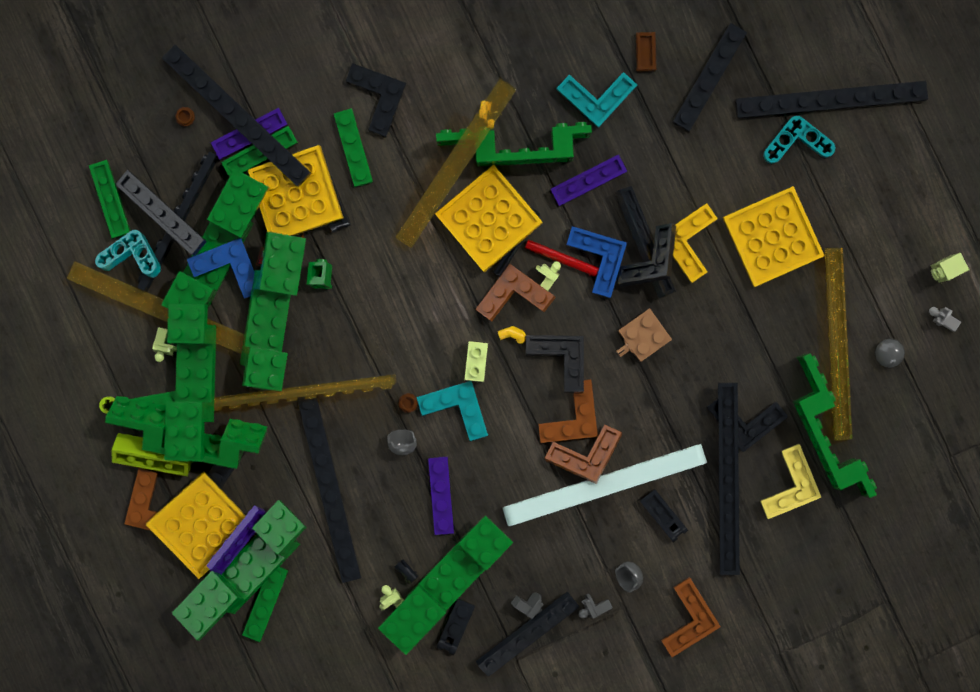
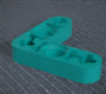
(801, 135)
(135, 249)

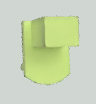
(550, 273)
(160, 345)
(390, 597)

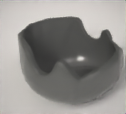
(890, 353)
(402, 442)
(629, 576)

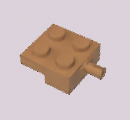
(643, 336)

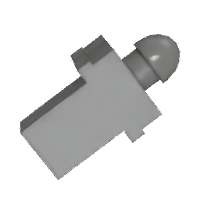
(944, 318)

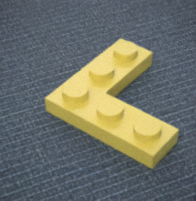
(805, 486)

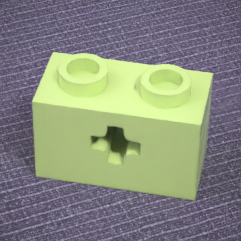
(949, 268)
(476, 361)

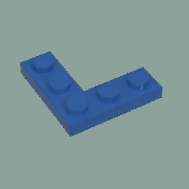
(609, 248)
(232, 253)

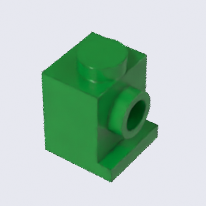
(314, 274)

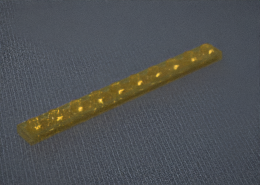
(456, 162)
(144, 301)
(838, 343)
(308, 391)

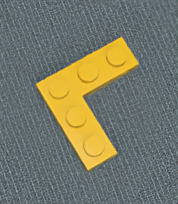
(683, 252)

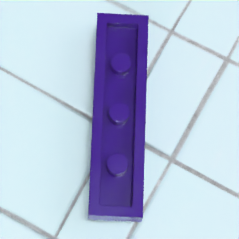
(236, 141)
(588, 180)
(441, 495)
(236, 541)

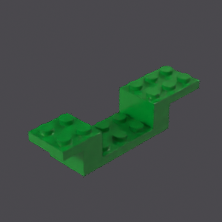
(561, 151)
(228, 221)
(269, 311)
(194, 382)
(810, 405)
(218, 450)
(244, 575)
(445, 584)

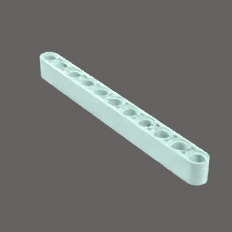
(606, 485)

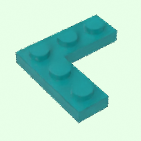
(596, 110)
(460, 395)

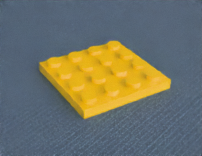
(296, 209)
(489, 218)
(773, 236)
(197, 523)

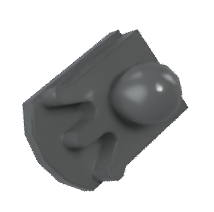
(531, 607)
(594, 610)

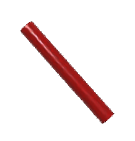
(562, 258)

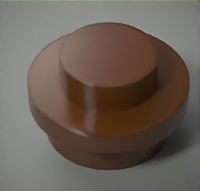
(185, 116)
(408, 402)

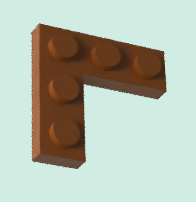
(509, 282)
(582, 427)
(586, 467)
(142, 494)
(701, 625)

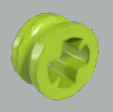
(103, 402)

